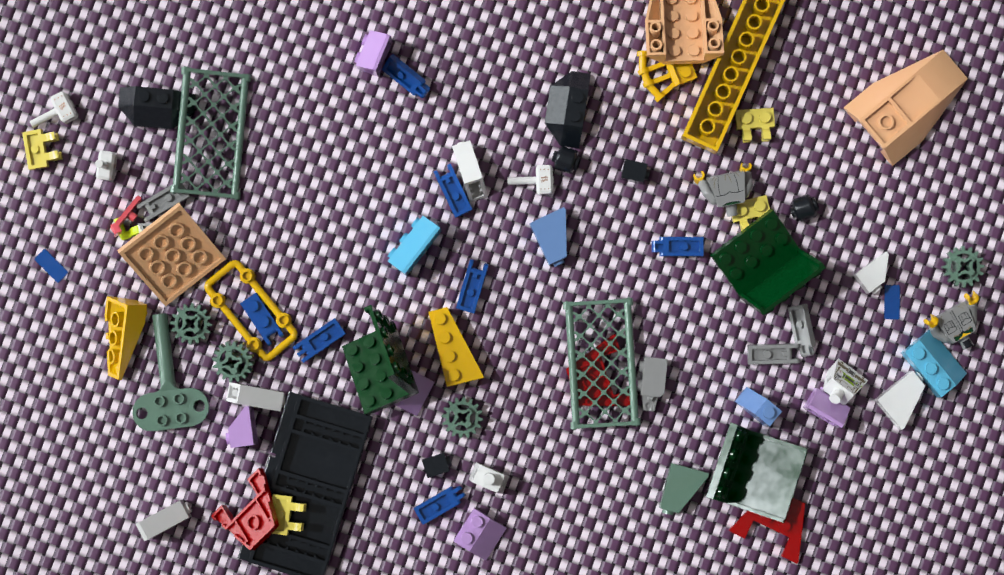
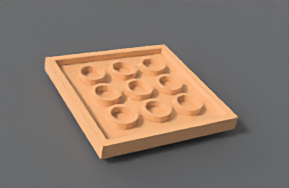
(171, 254)

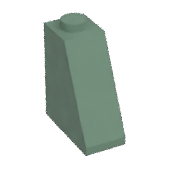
(680, 487)

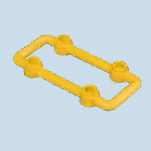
(219, 301)

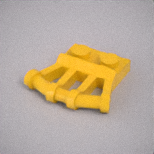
(677, 73)

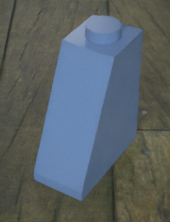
(551, 236)
(758, 407)

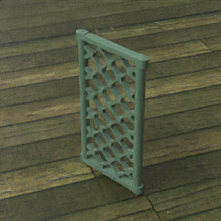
(245, 79)
(568, 307)

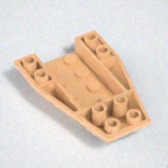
(683, 31)
(907, 104)

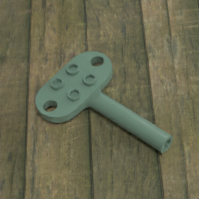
(170, 405)

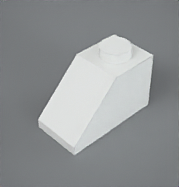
(873, 274)

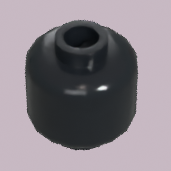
(566, 160)
(804, 208)

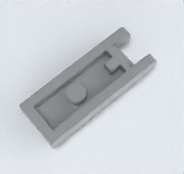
(161, 202)
(771, 353)

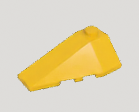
(125, 325)

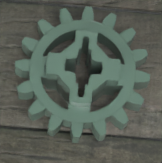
(957, 261)
(201, 315)
(234, 368)
(471, 427)

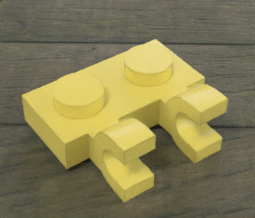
(755, 119)
(36, 149)
(751, 209)
(283, 506)

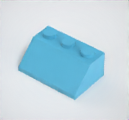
(414, 245)
(934, 364)

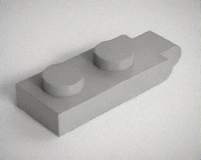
(802, 329)

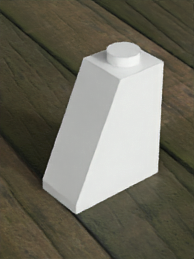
(470, 171)
(255, 396)
(901, 398)
(164, 520)

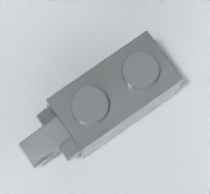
(652, 381)

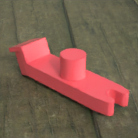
(128, 213)

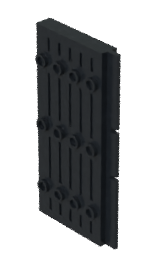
(317, 465)

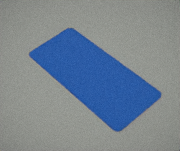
(51, 265)
(892, 302)

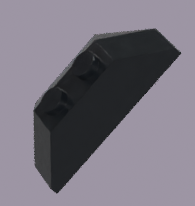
(152, 106)
(567, 108)

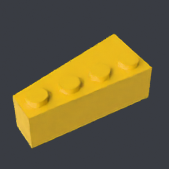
(453, 351)

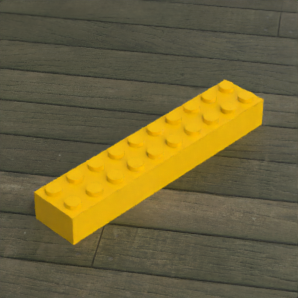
(731, 73)

